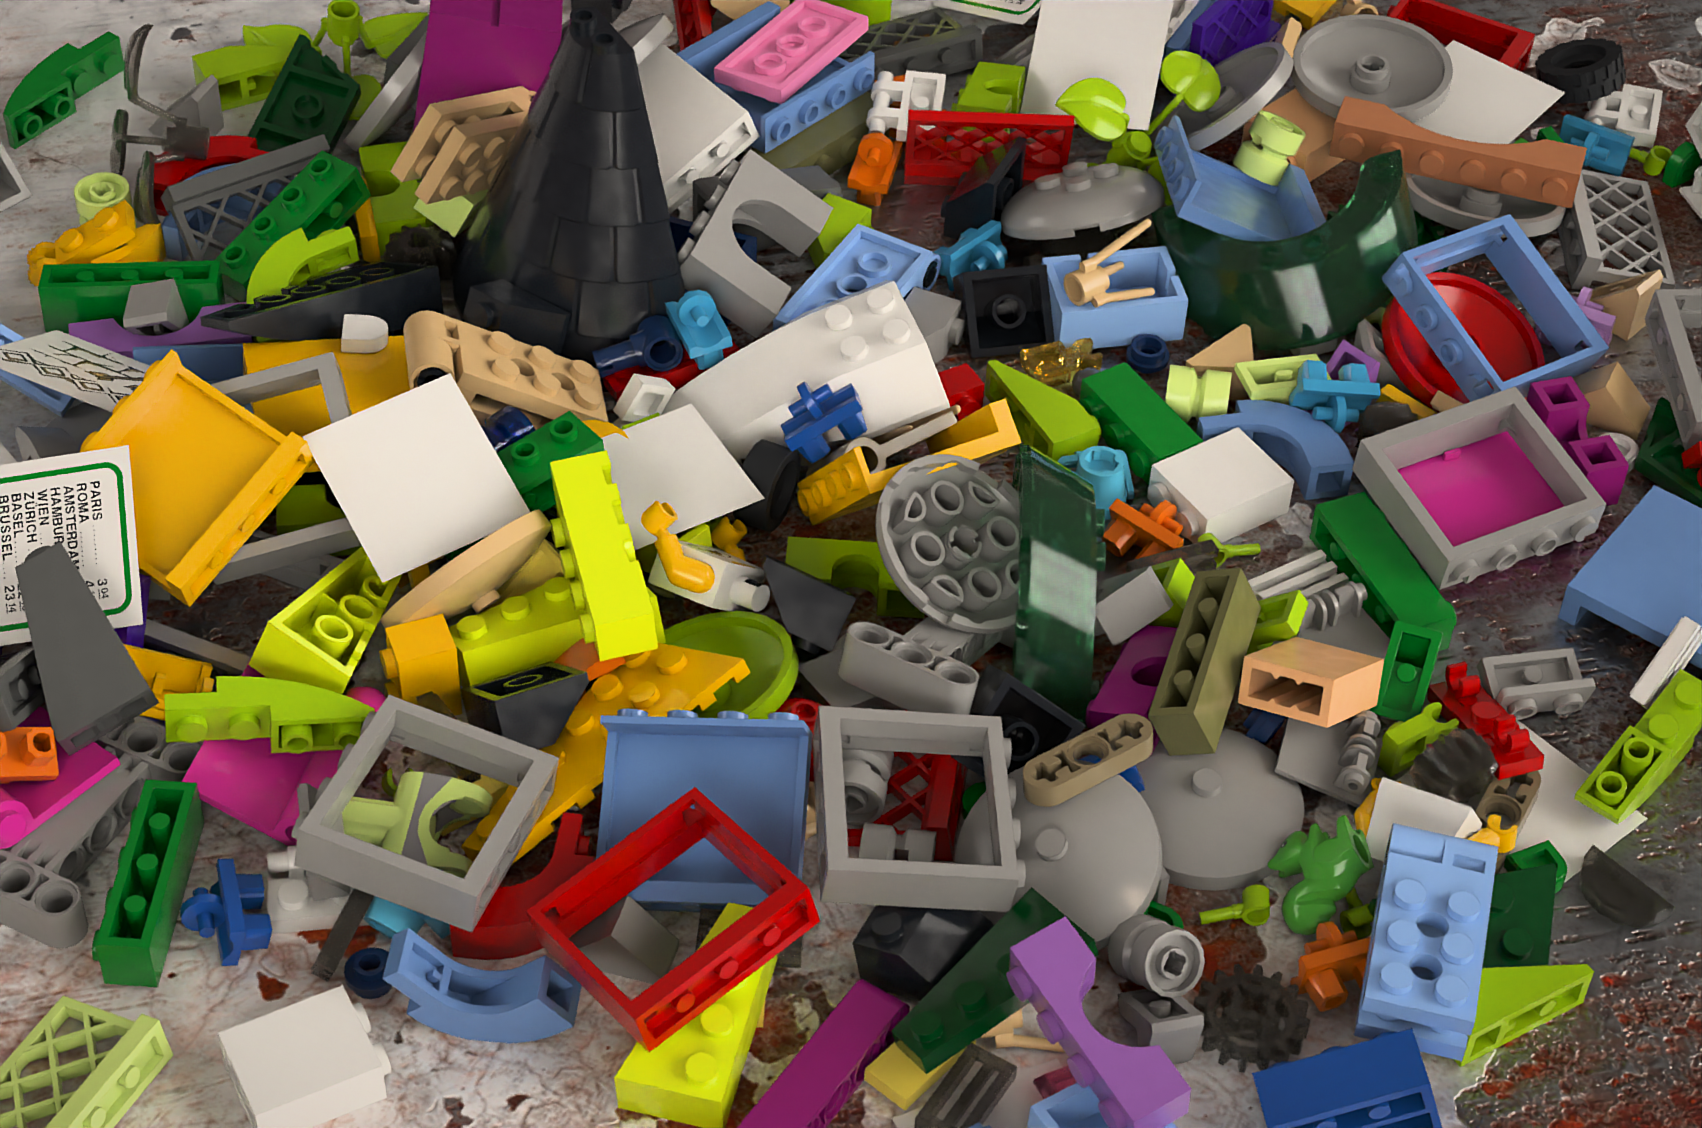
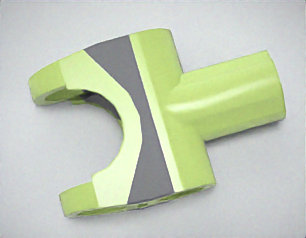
(416, 818)

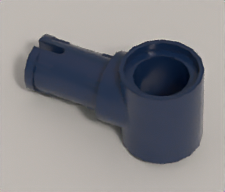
(640, 349)

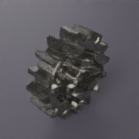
(1251, 1017)

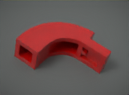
(222, 151)
(504, 926)

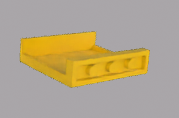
(366, 376)
(198, 474)
(849, 487)

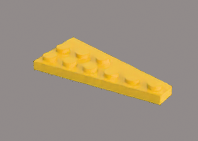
(647, 681)

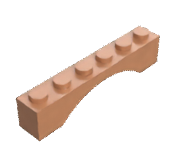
(1532, 170)

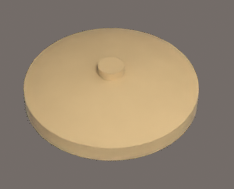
(474, 574)

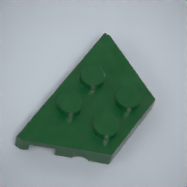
(306, 101)
(1662, 458)
(1518, 918)

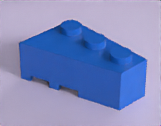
(1351, 1087)

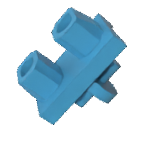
(1605, 147)
(974, 251)
(700, 327)
(1334, 399)

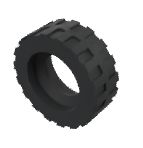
(1582, 69)

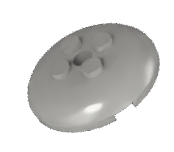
(1081, 200)
(952, 542)

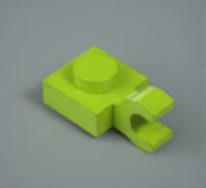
(1409, 738)

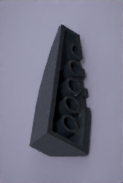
(317, 310)

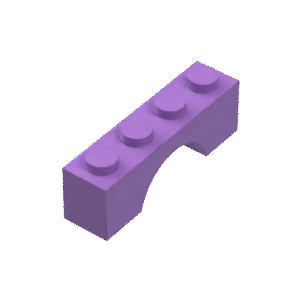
(112, 336)
(1133, 1083)

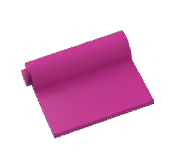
(1480, 488)
(263, 785)
(31, 803)

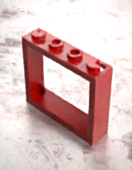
(1489, 37)
(712, 968)

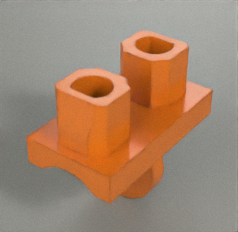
(874, 168)
(1148, 528)
(28, 755)
(1329, 963)

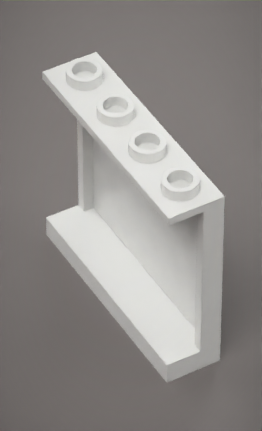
(691, 123)

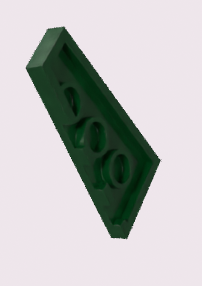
(976, 990)

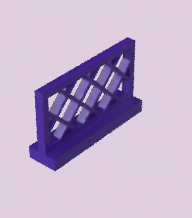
(1230, 28)

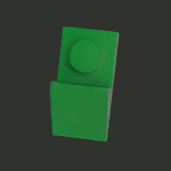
(1407, 671)

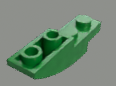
(53, 85)

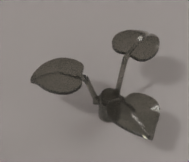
(179, 140)

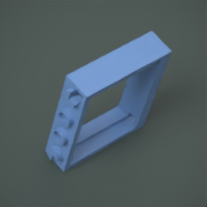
(1531, 283)

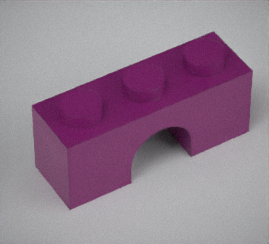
(1565, 413)
(1133, 678)

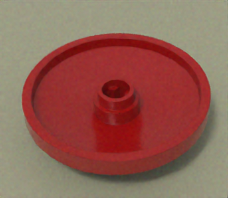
(1487, 317)

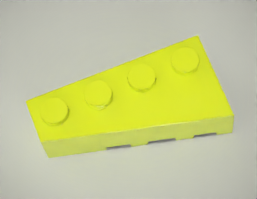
(600, 558)
(326, 627)
(523, 632)
(699, 1066)

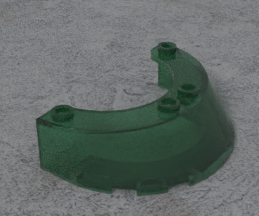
(1303, 285)
(1056, 581)

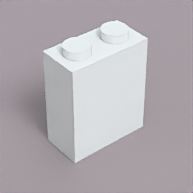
(1221, 487)
(305, 1062)

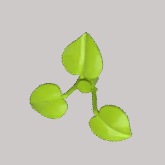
(343, 27)
(1100, 109)

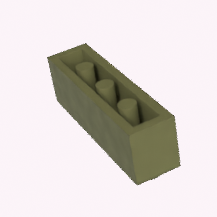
(828, 142)
(1205, 662)

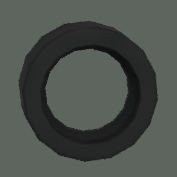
(775, 474)

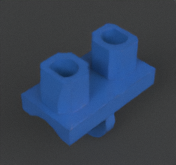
(820, 412)
(223, 912)

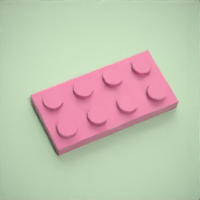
(791, 49)

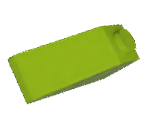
(242, 72)
(1042, 414)
(1520, 1000)

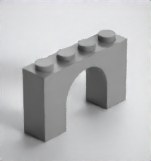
(714, 262)

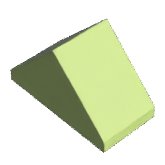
(1272, 378)

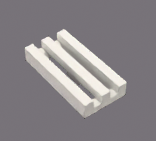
(1297, 576)
(1670, 658)

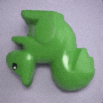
(1329, 872)

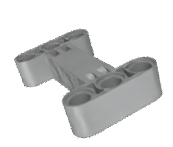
(920, 669)
(42, 868)

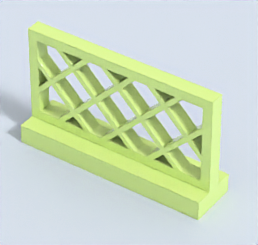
(115, 1075)

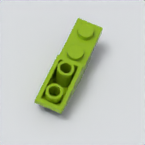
(247, 707)
(1646, 752)

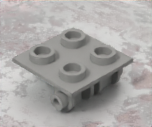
(1342, 622)
(1333, 758)

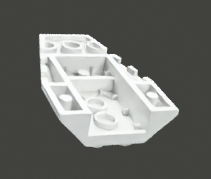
(851, 340)

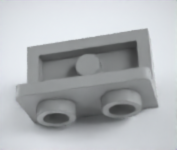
(1536, 682)

